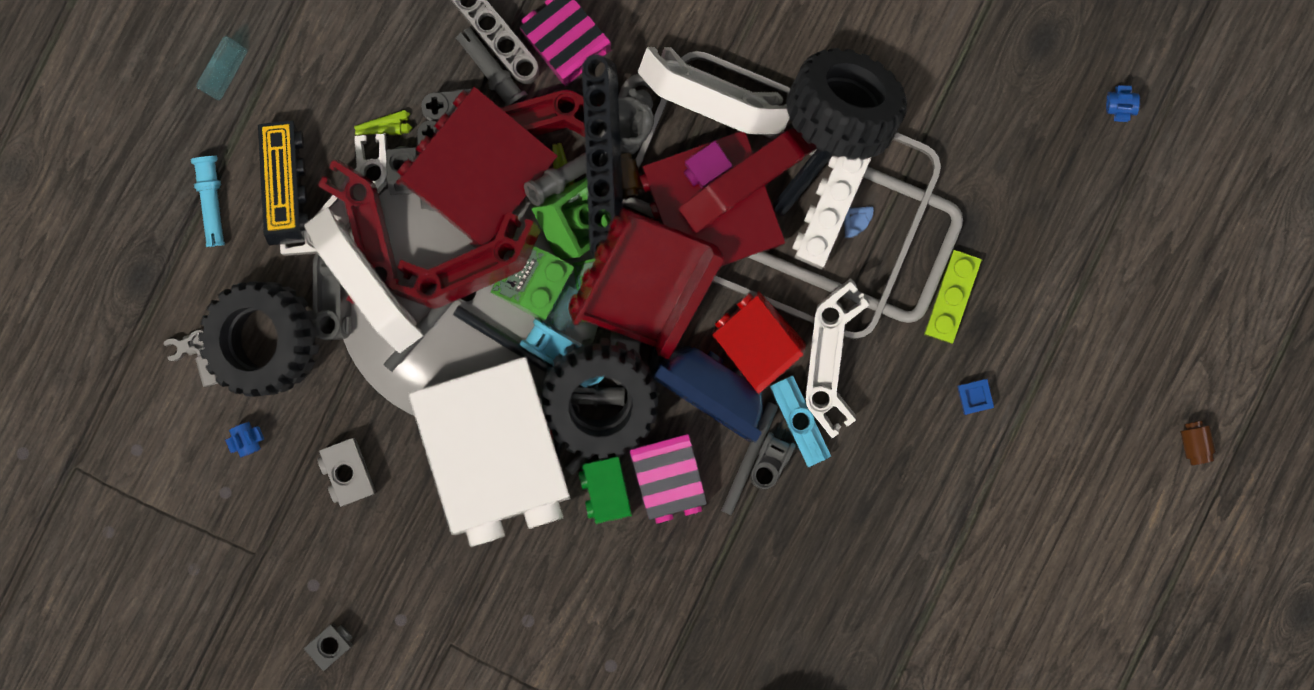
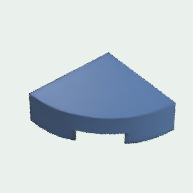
(858, 221)

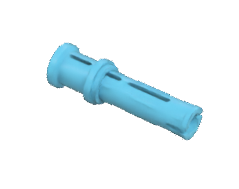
(207, 186)

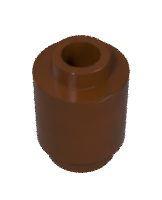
(1198, 443)

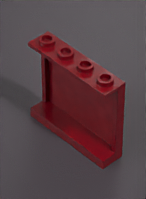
(475, 166)
(741, 230)
(646, 281)

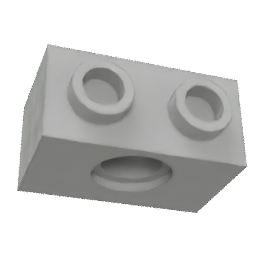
(360, 484)

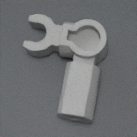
(192, 346)

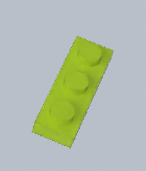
(952, 296)

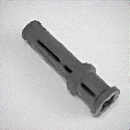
(499, 79)
(556, 179)

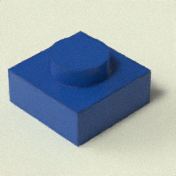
(975, 396)

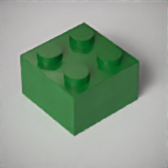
(606, 490)

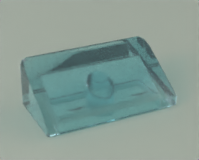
(221, 68)

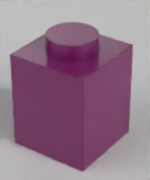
(707, 165)

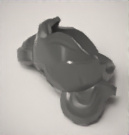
(635, 120)

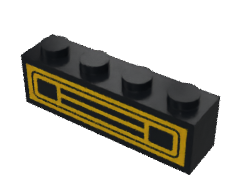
(281, 182)

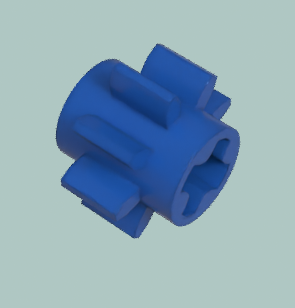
(1122, 103)
(244, 439)

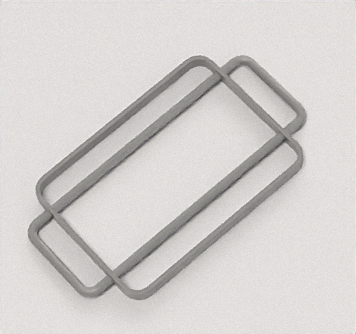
(925, 196)

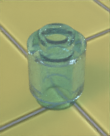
(559, 313)

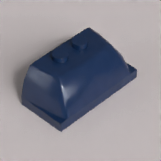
(713, 389)

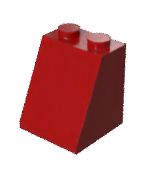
(759, 340)

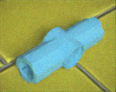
(790, 403)

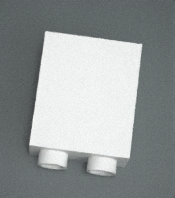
(491, 451)

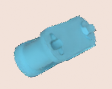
(548, 343)

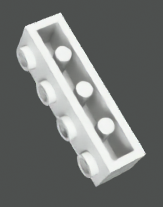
(830, 211)

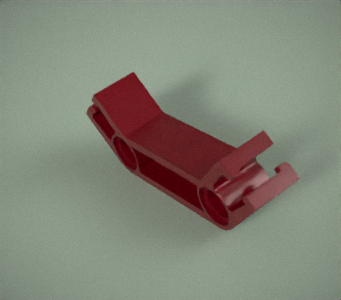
(544, 114)
(746, 179)
(365, 219)
(470, 270)

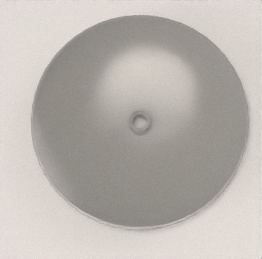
(450, 346)

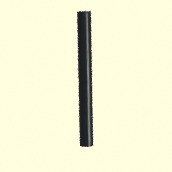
(499, 337)

